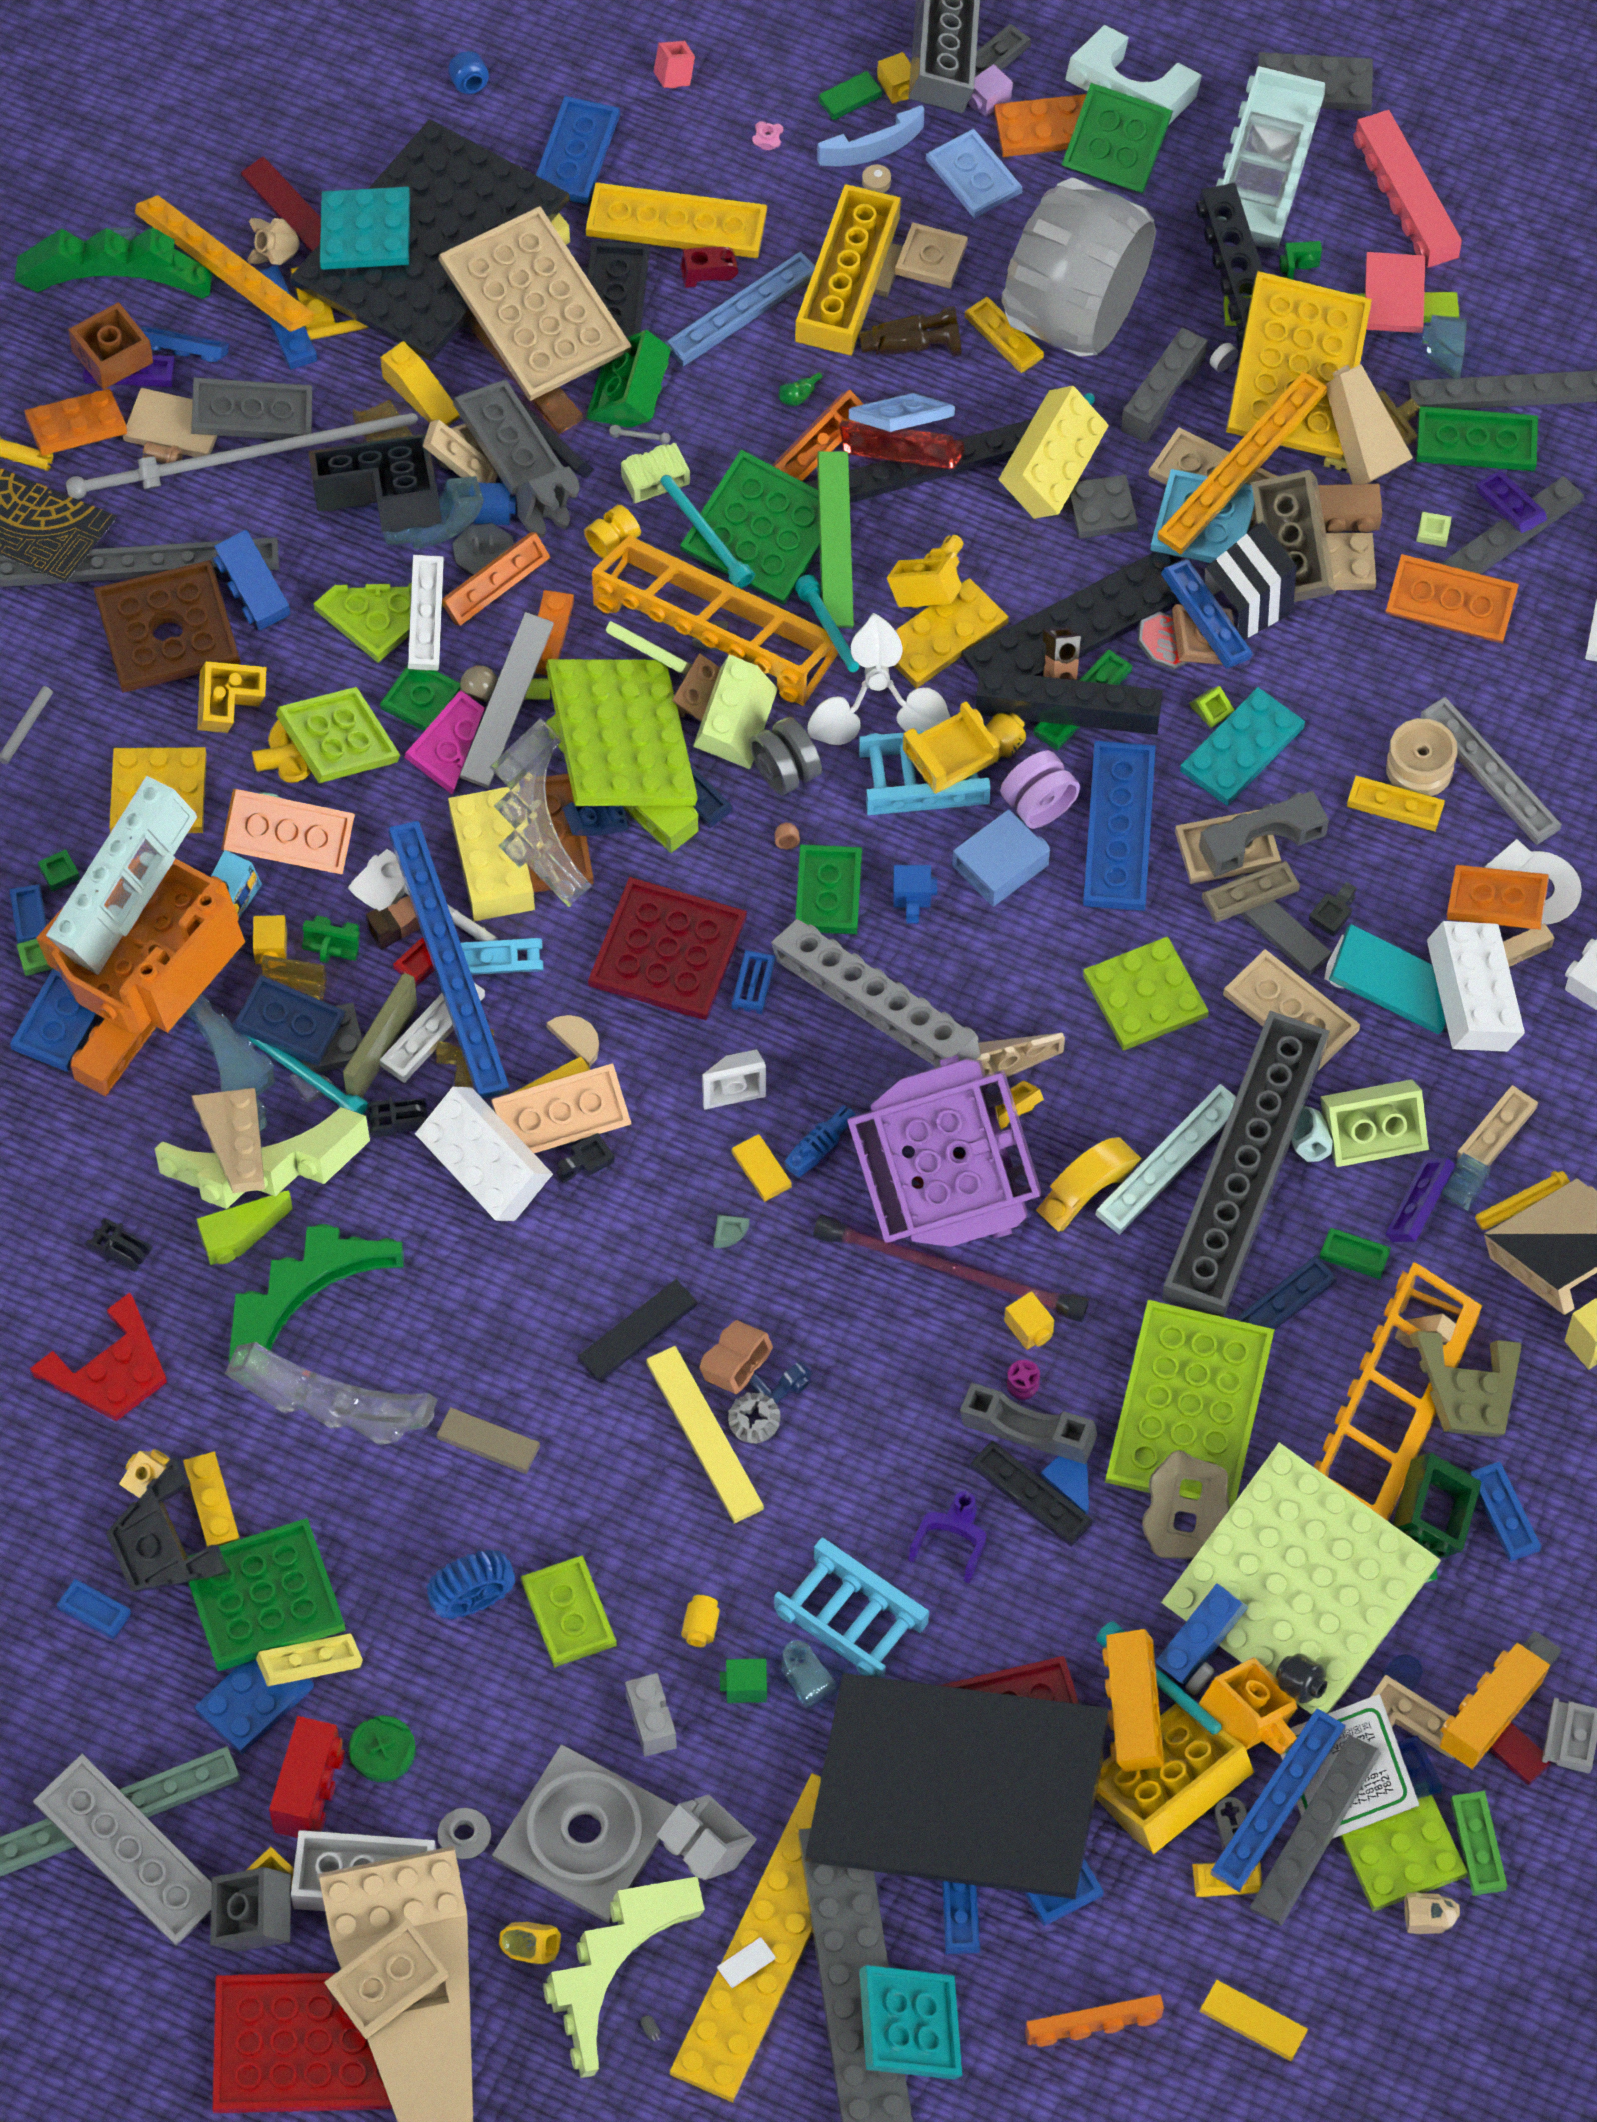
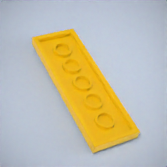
(675, 219)

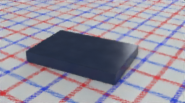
(289, 1020)

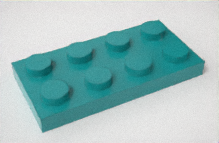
(1242, 746)

